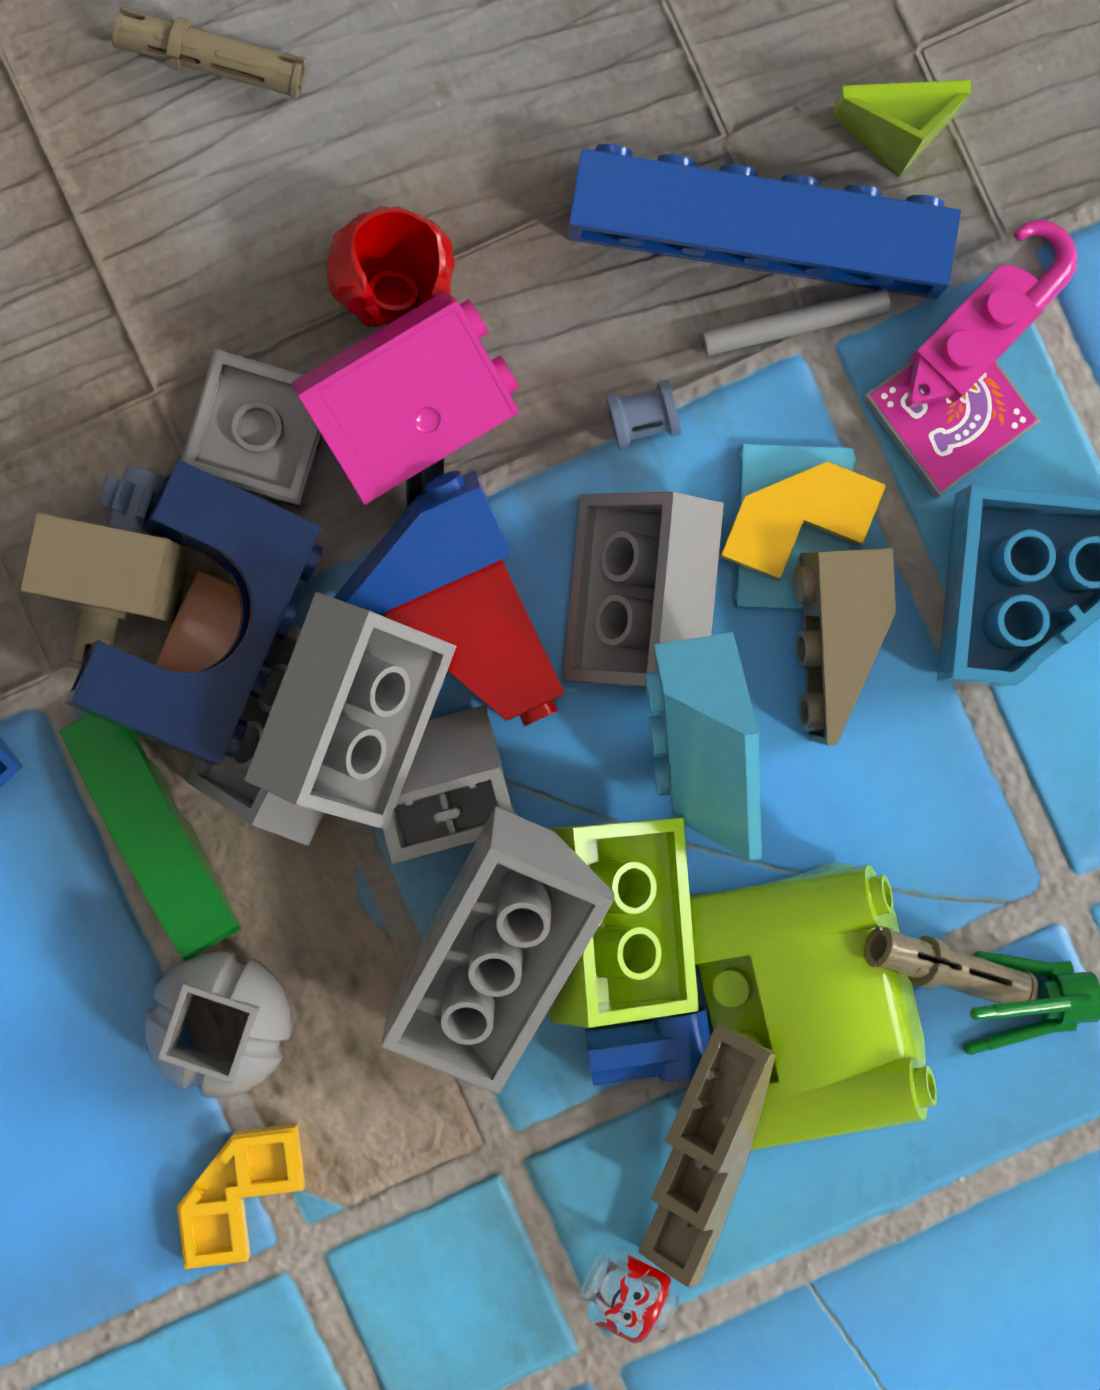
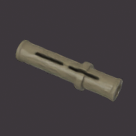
(196, 48)
(932, 963)

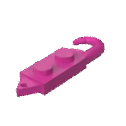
(989, 321)

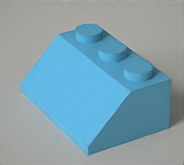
(706, 740)

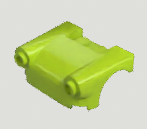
(794, 977)

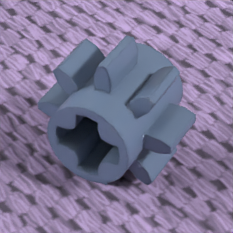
(130, 499)

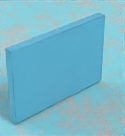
(764, 467)

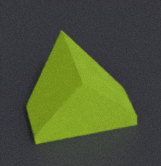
(899, 118)

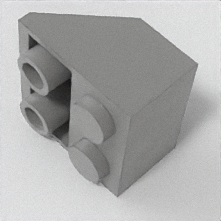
(449, 787)

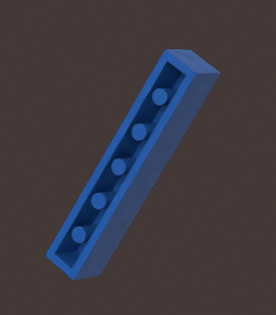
(763, 222)

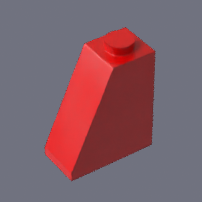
(494, 639)

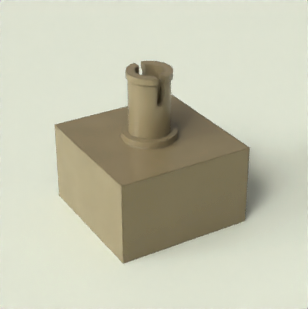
(105, 575)

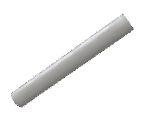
(796, 321)

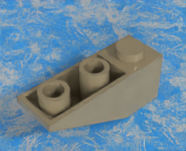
(845, 620)

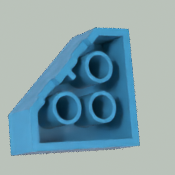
(1017, 582)

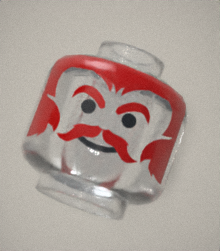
(628, 1294)

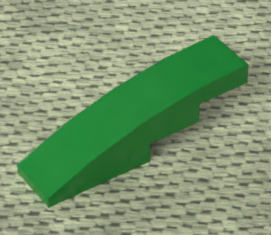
(151, 834)

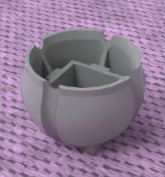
(232, 983)

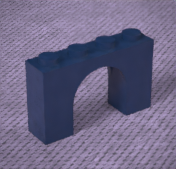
(265, 557)

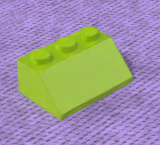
(644, 947)

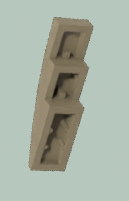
(708, 1154)

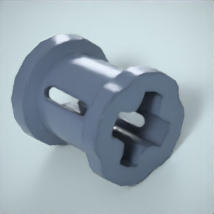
(643, 414)

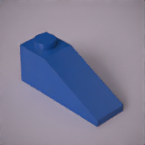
(430, 545)

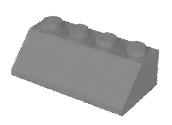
(496, 953)

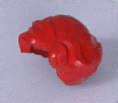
(388, 264)

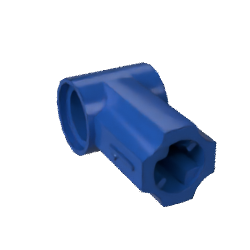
(648, 1048)

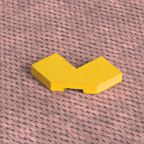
(820, 497)
(214, 1208)

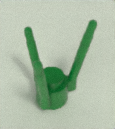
(1062, 1000)

